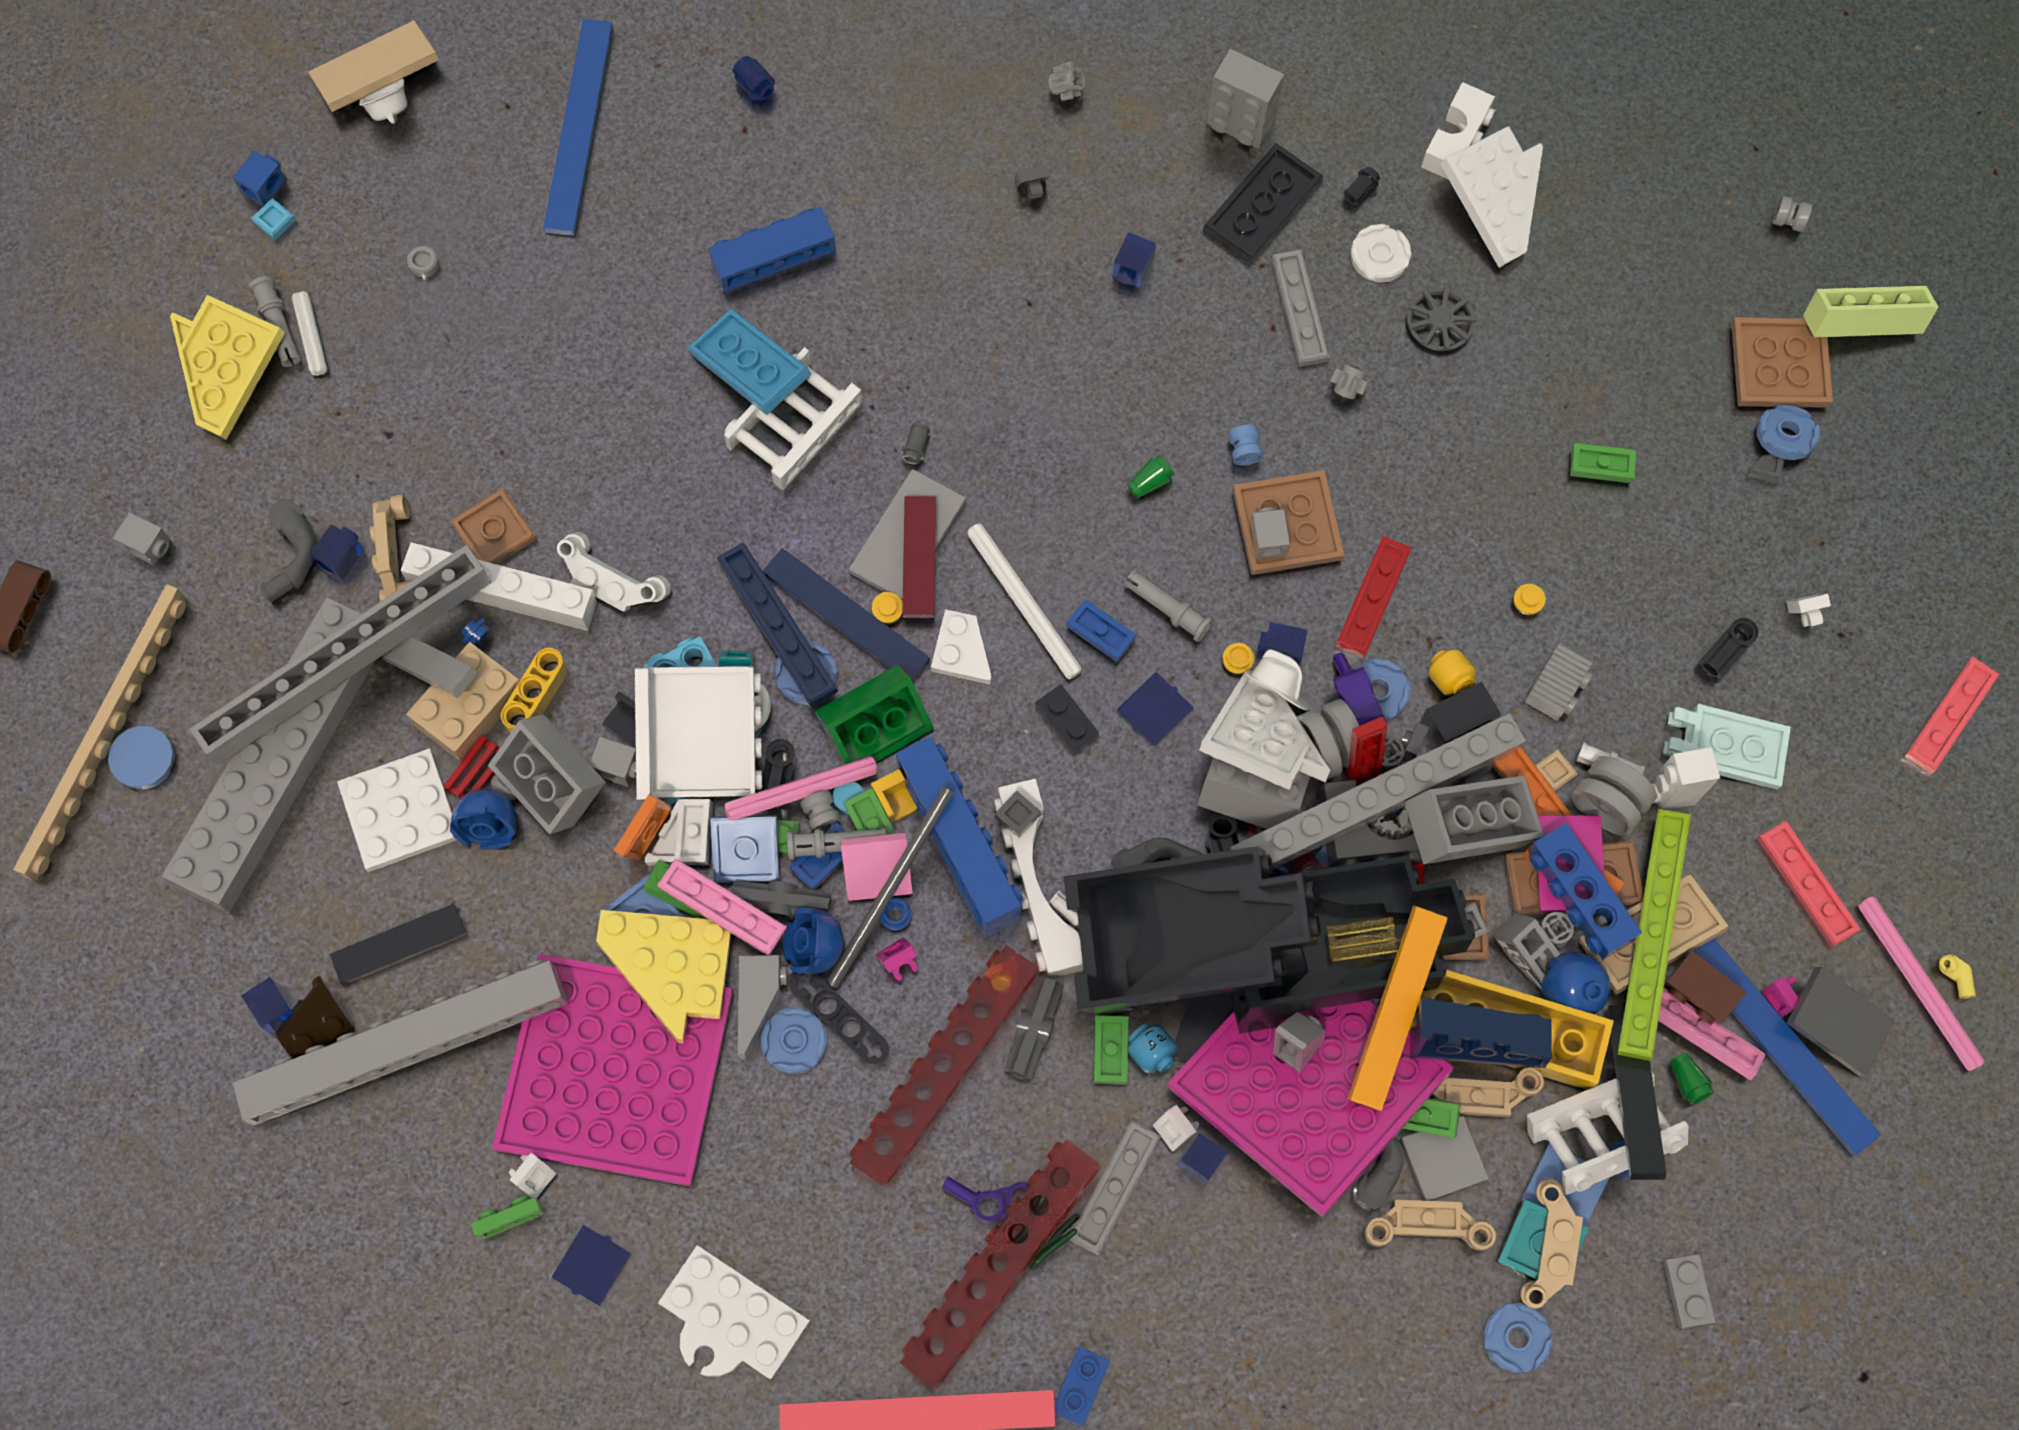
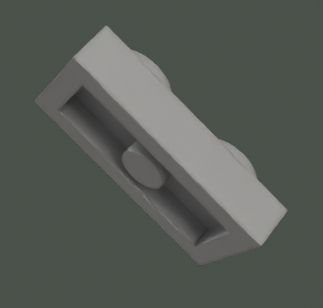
(1689, 1291)

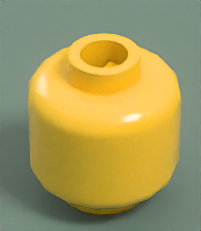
(1452, 672)

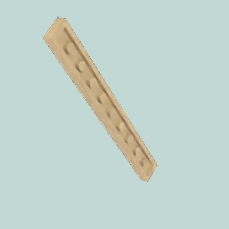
(98, 738)

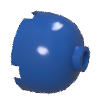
(484, 818)
(813, 941)
(1577, 982)

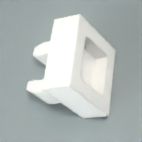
(1809, 608)
(1175, 1127)
(532, 1175)

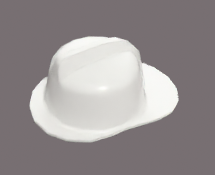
(386, 102)
(1281, 675)

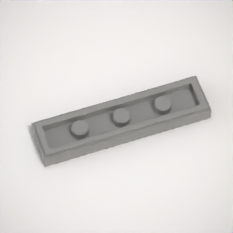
(1300, 308)
(431, 666)
(1114, 1187)

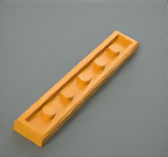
(1397, 1008)

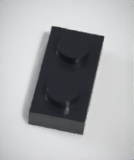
(1067, 719)

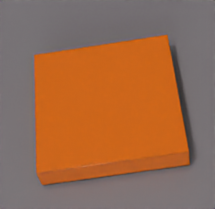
(643, 828)

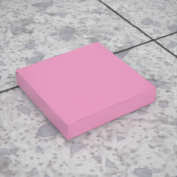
(870, 863)

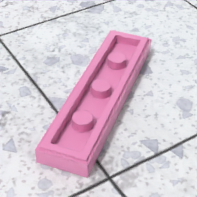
(722, 907)
(1711, 1038)

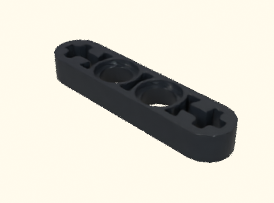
(836, 1019)

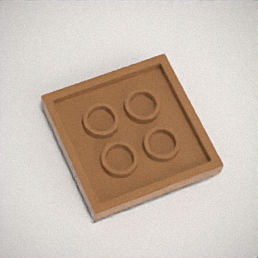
(1780, 363)
(1308, 516)

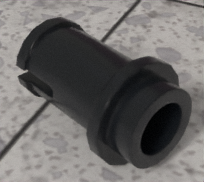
(1367, 179)

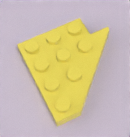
(223, 361)
(669, 962)

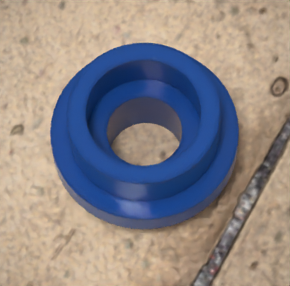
(475, 632)
(903, 921)

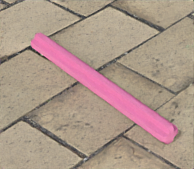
(1921, 983)

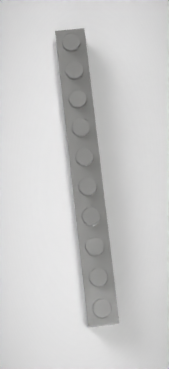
(340, 655)
(1388, 791)
(399, 1043)

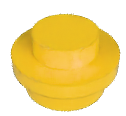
(1529, 599)
(887, 607)
(1238, 658)

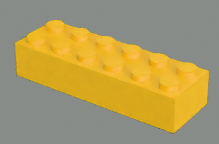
(1577, 1036)

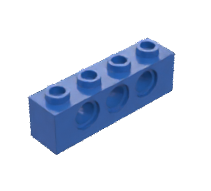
(1563, 845)

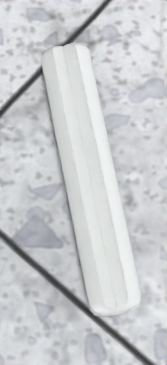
(309, 333)

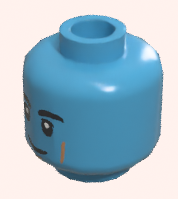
(1152, 1048)

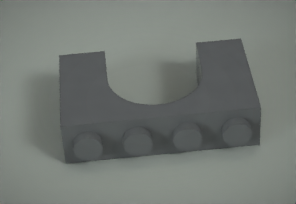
(1362, 843)

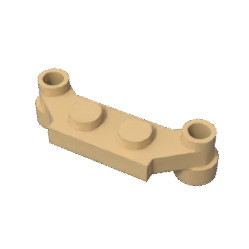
(384, 537)
(1490, 1097)
(1430, 1220)
(1558, 1246)

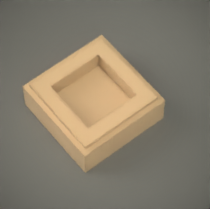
(1556, 770)

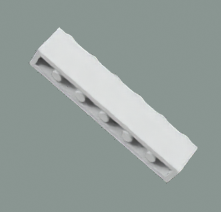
(516, 590)

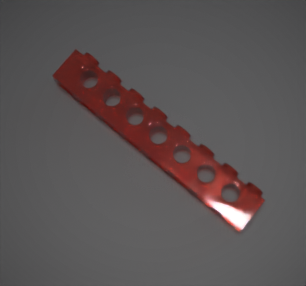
(883, 1168)
(934, 1368)

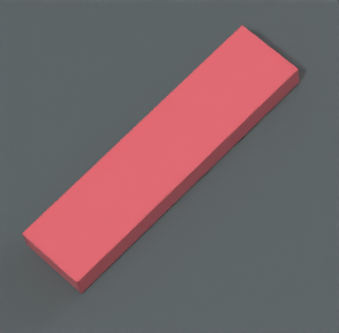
(1951, 715)
(1808, 884)

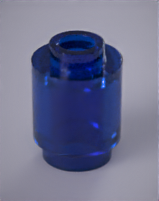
(753, 78)

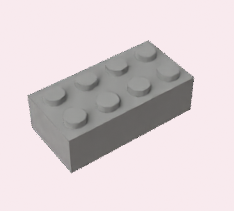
(1473, 819)

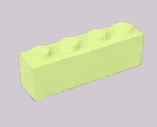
(1870, 311)

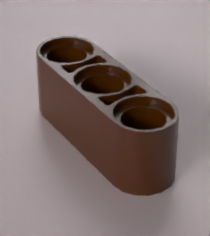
(19, 601)

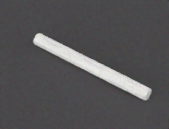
(1024, 601)

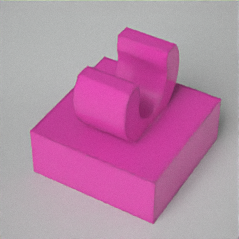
(896, 955)
(1781, 995)

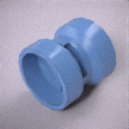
(1245, 444)

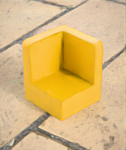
(894, 796)

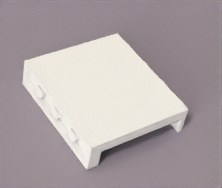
(697, 731)

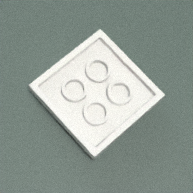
(398, 810)

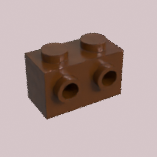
(1705, 989)

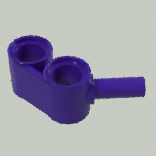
(1356, 691)
(1001, 1196)

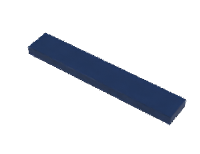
(844, 614)
(777, 625)

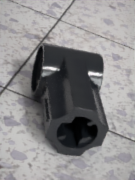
(1729, 648)
(774, 772)
(1221, 824)

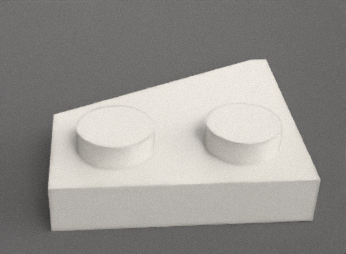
(961, 649)
(685, 834)

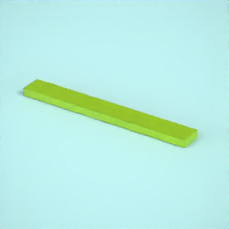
(1653, 944)

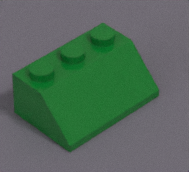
(875, 717)

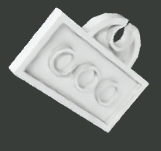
(730, 1318)

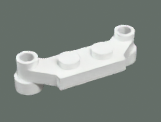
(605, 580)

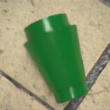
(1150, 477)
(1691, 1079)

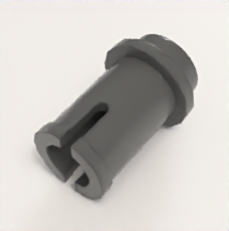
(915, 444)

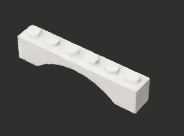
(1056, 940)

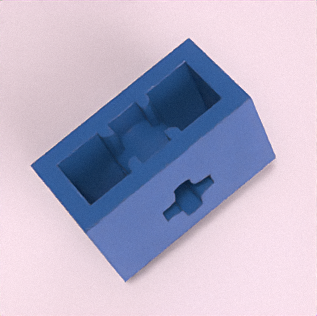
(1080, 1386)

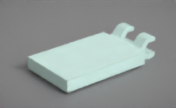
(1741, 744)

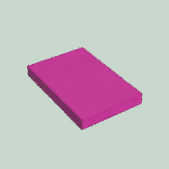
(1589, 833)

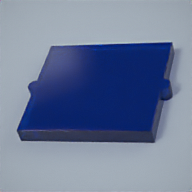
(1155, 709)
(591, 1265)

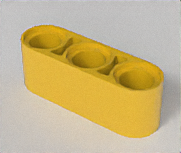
(535, 678)

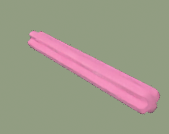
(800, 788)

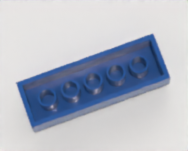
(960, 839)

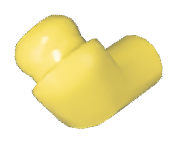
(1960, 973)

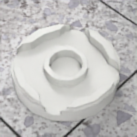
(1380, 253)

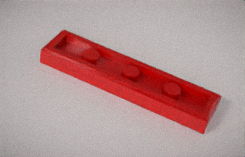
(1373, 597)
(1367, 751)

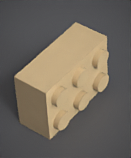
(461, 721)

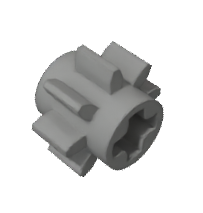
(1066, 81)
(1350, 380)

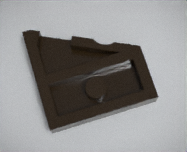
(313, 1021)

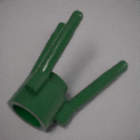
(1054, 1241)

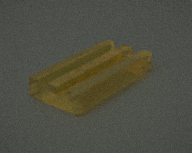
(1366, 950)

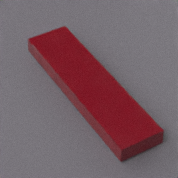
(919, 556)

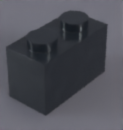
(1460, 714)

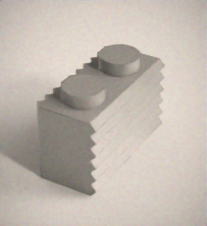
(1559, 681)

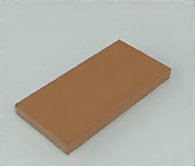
(1618, 860)

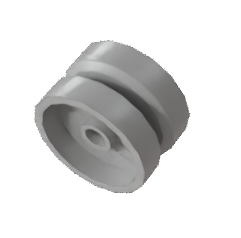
(1331, 733)
(1615, 794)

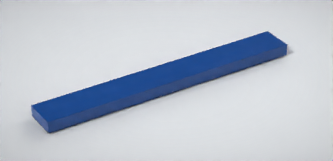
(578, 127)
(1793, 1057)

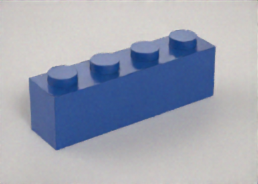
(772, 248)

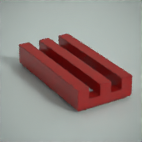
(466, 763)

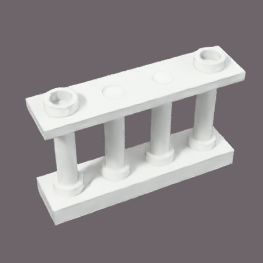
(803, 445)
(1578, 1113)

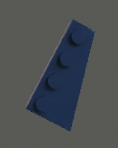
(1479, 1035)

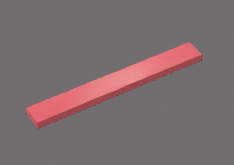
(950, 1412)

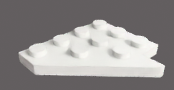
(1497, 190)
(1263, 737)

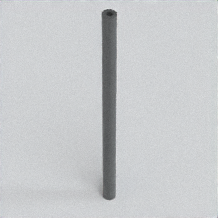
(890, 887)

